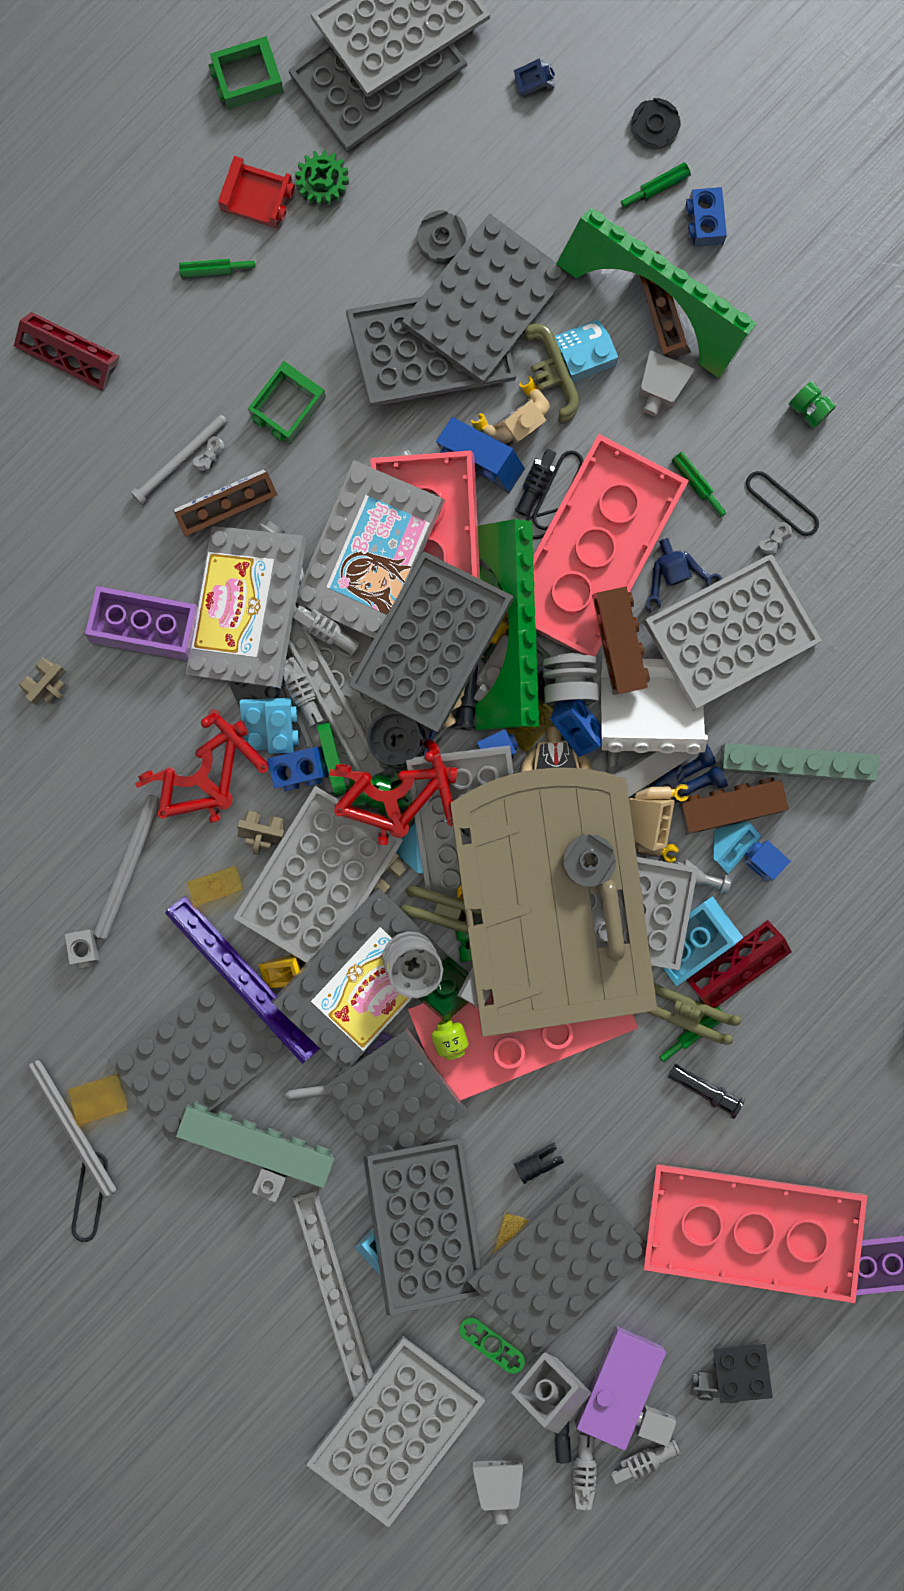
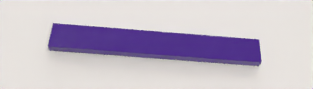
(239, 976)

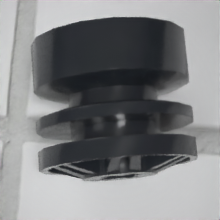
(382, 739)

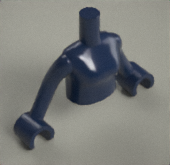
(675, 570)

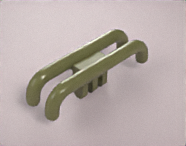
(553, 369)
(447, 912)
(689, 1015)

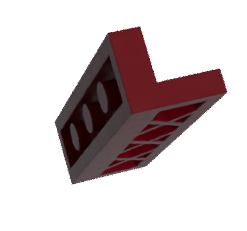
(67, 342)
(742, 969)

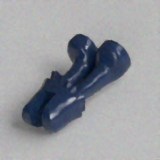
(678, 774)

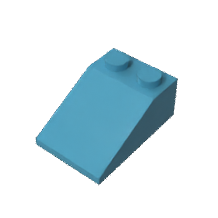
(706, 938)

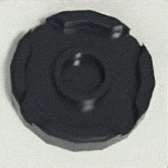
(655, 123)

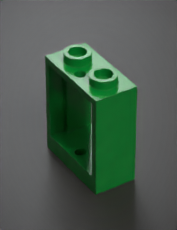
(252, 92)
(303, 383)

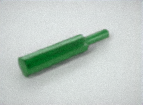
(659, 184)
(212, 267)
(697, 481)
(688, 1038)

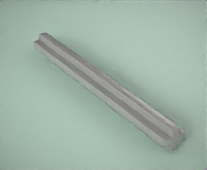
(127, 867)
(71, 1128)

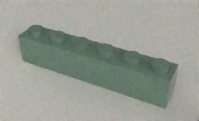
(799, 763)
(255, 1145)

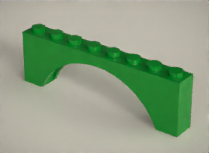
(717, 324)
(514, 696)

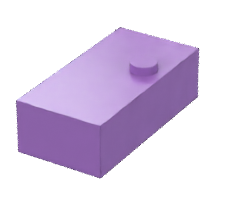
(141, 623)
(881, 1265)
(620, 1388)

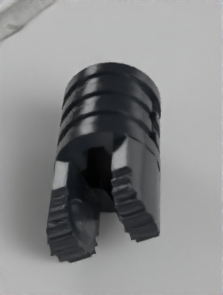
(532, 1165)

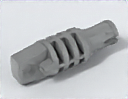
(325, 629)
(301, 691)
(645, 1463)
(584, 1473)

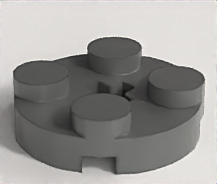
(447, 223)
(574, 863)

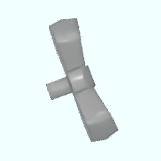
(214, 446)
(782, 532)

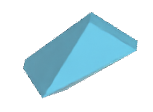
(732, 843)
(410, 851)

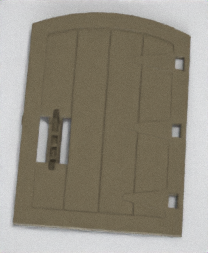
(535, 920)

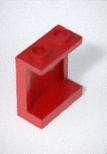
(255, 194)

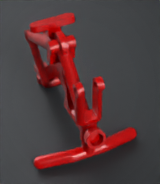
(218, 796)
(397, 824)

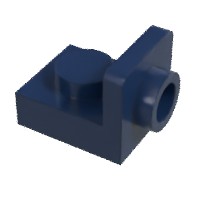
(534, 76)

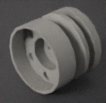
(570, 678)
(417, 976)

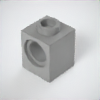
(72, 942)
(269, 1184)
(655, 1425)

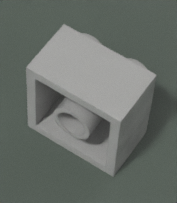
(551, 1393)

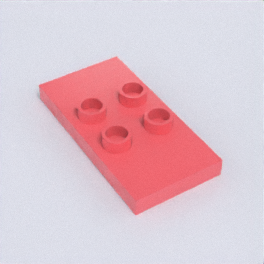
(453, 479)
(599, 540)
(509, 1055)
(756, 1233)

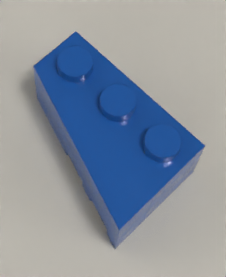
(492, 458)

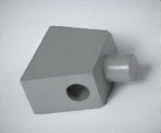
(663, 382)
(498, 1486)

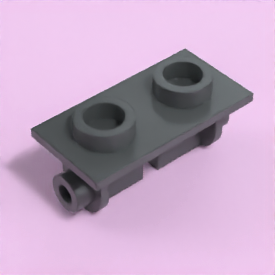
(706, 1386)

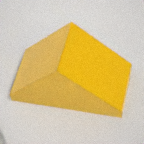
(279, 971)

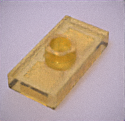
(215, 886)

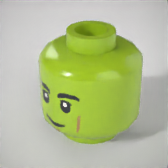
(450, 1039)

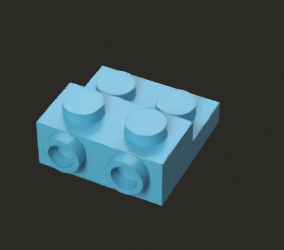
(270, 724)

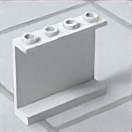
(650, 717)

